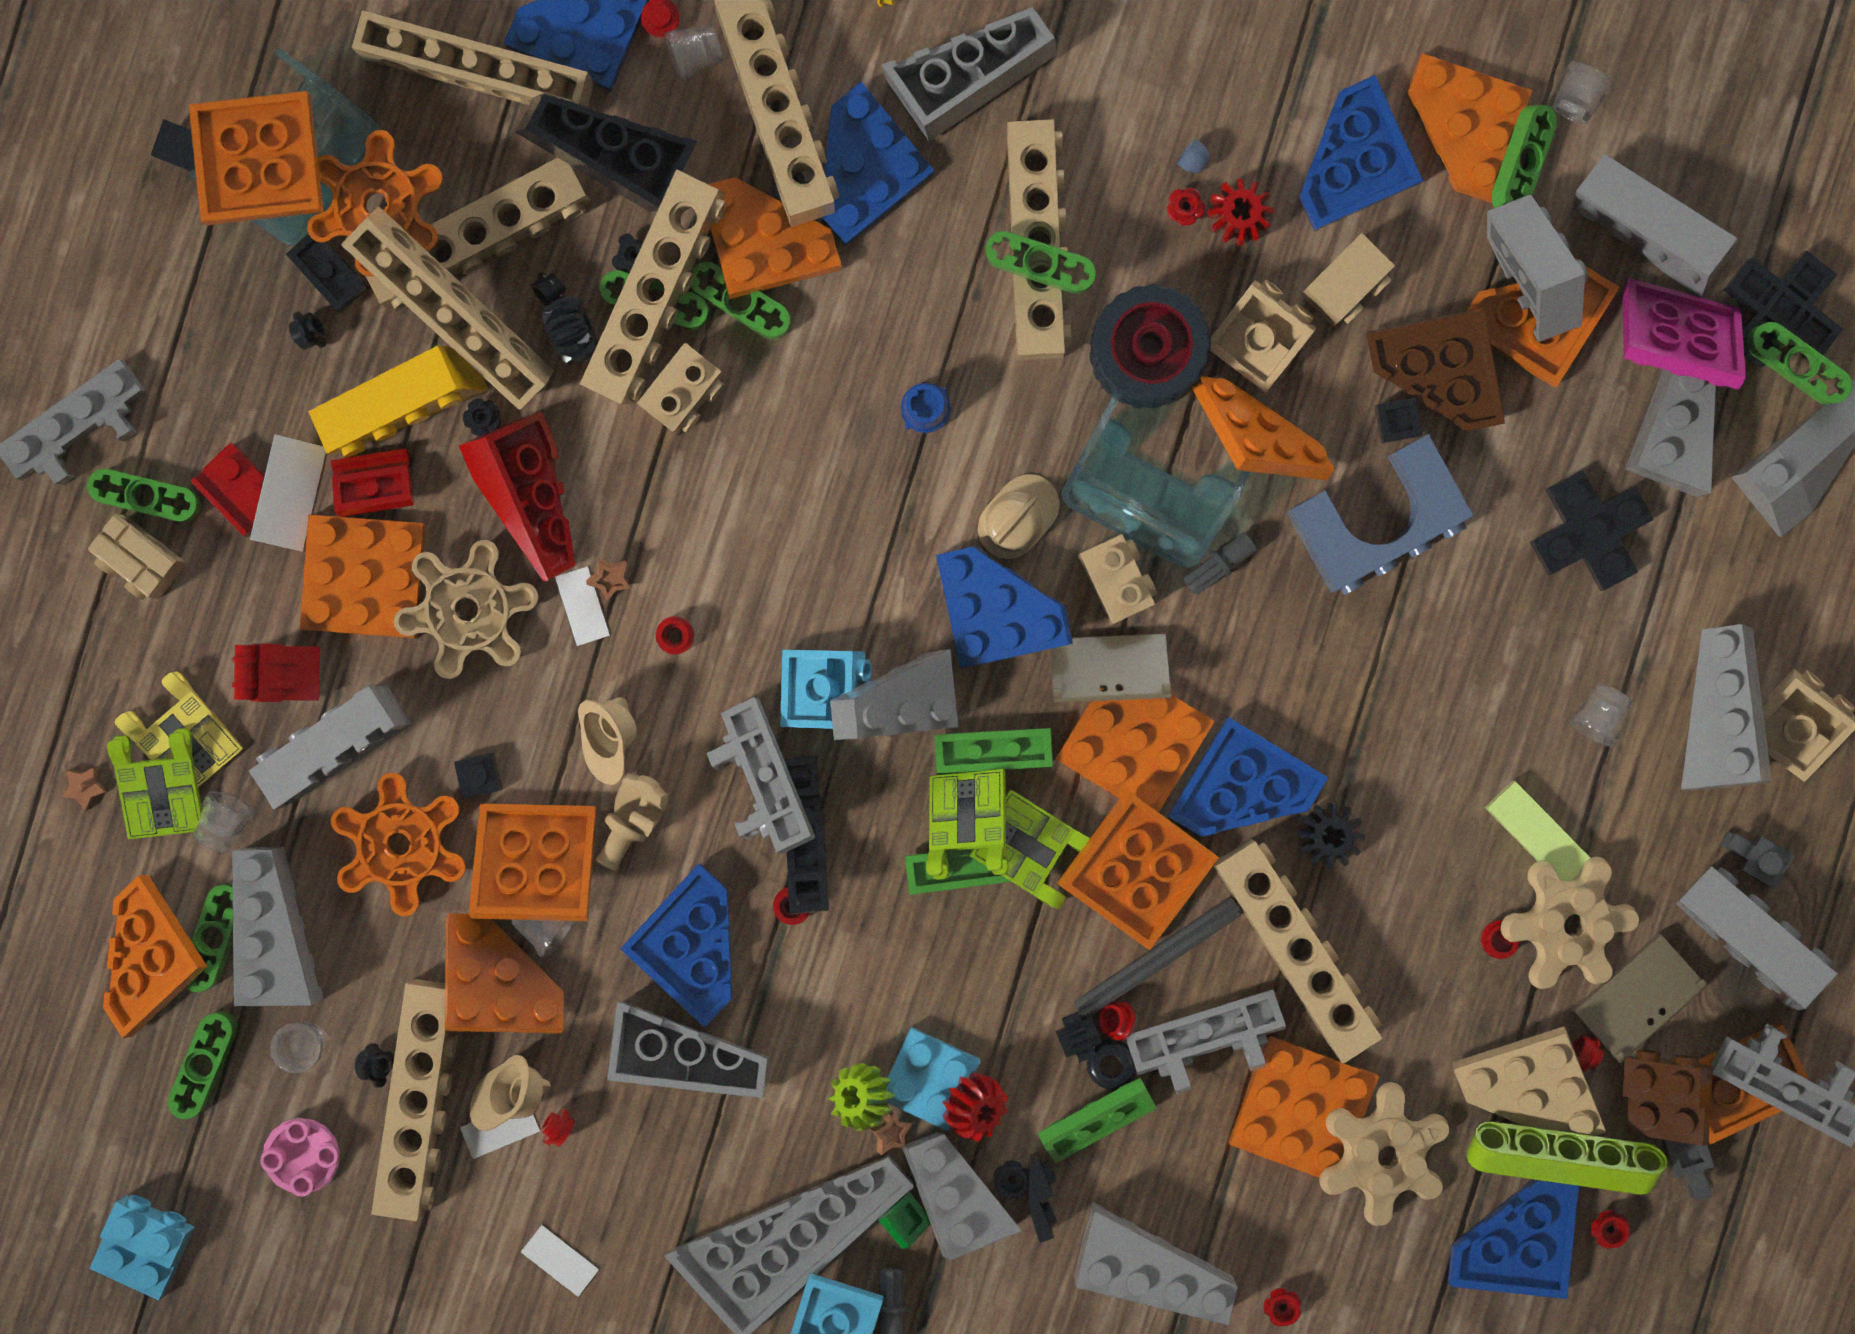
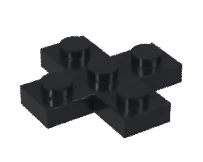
(1785, 301)
(1591, 530)

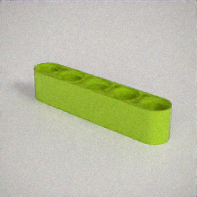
(1589, 1161)

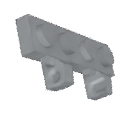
(92, 405)
(755, 750)
(1234, 1024)
(1759, 1072)

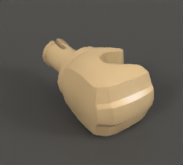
(635, 816)

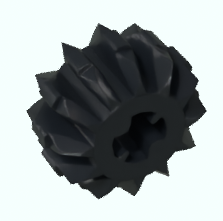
(569, 330)
(1334, 821)

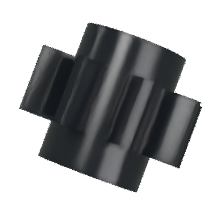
(1078, 1037)

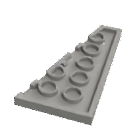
(767, 1256)

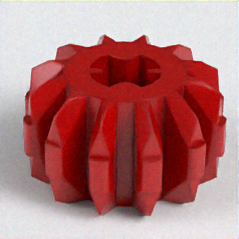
(1253, 220)
(975, 1106)

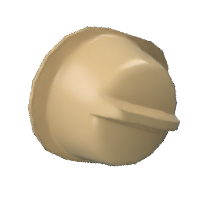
(1018, 516)
(605, 737)
(507, 1093)

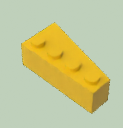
(396, 400)

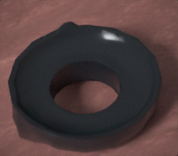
(1107, 1048)

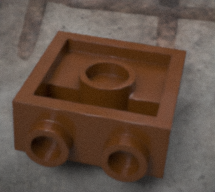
(1668, 1097)

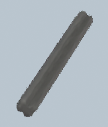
(1158, 957)

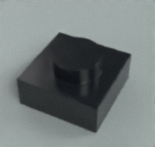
(1398, 420)
(478, 775)

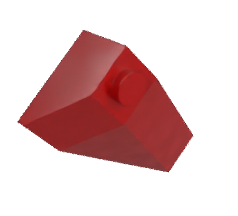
(520, 483)

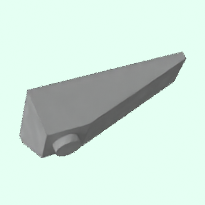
(1800, 466)

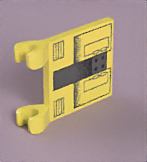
(211, 740)

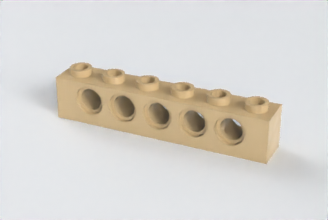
(466, 62)
(1023, 141)
(800, 201)
(489, 213)
(634, 300)
(448, 308)
(1344, 1038)
(391, 1194)

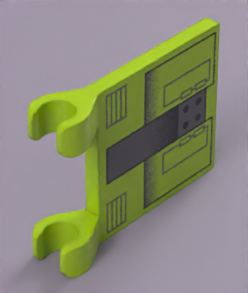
(158, 793)
(967, 814)
(1033, 847)

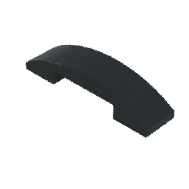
(808, 862)

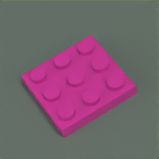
(1683, 334)

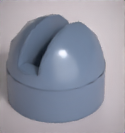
(1194, 157)

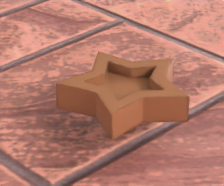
(609, 578)
(83, 787)
(891, 1133)

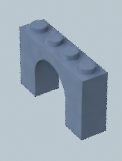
(1434, 510)

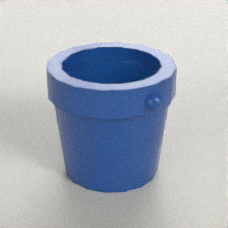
(925, 408)

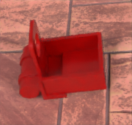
(276, 673)

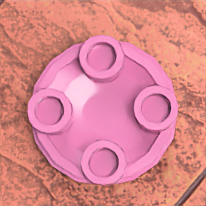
(301, 1156)

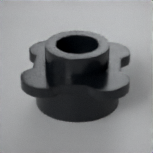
(627, 246)
(307, 331)
(374, 1065)

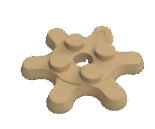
(444, 591)
(1547, 918)
(1367, 1137)

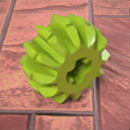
(861, 1096)

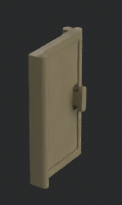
(1111, 662)
(1636, 997)

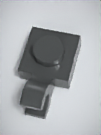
(1760, 858)
(1690, 1162)

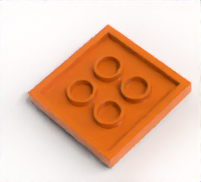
(256, 158)
(359, 574)
(1135, 745)
(533, 862)
(1138, 870)
(1290, 1103)

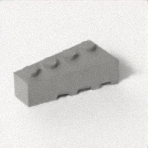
(1655, 225)
(1727, 714)
(329, 745)
(1148, 1270)

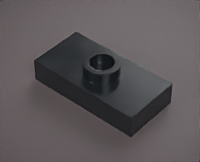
(327, 272)

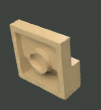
(1262, 334)
(1805, 723)

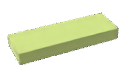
(1537, 831)

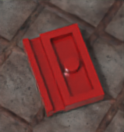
(372, 482)
(232, 487)

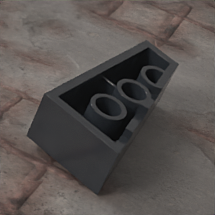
(608, 148)

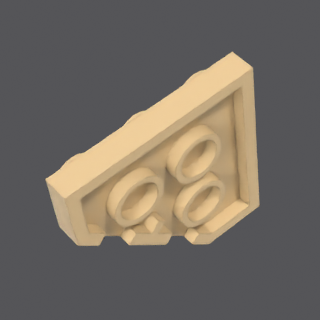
(1532, 1084)

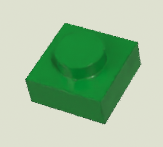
(905, 1221)

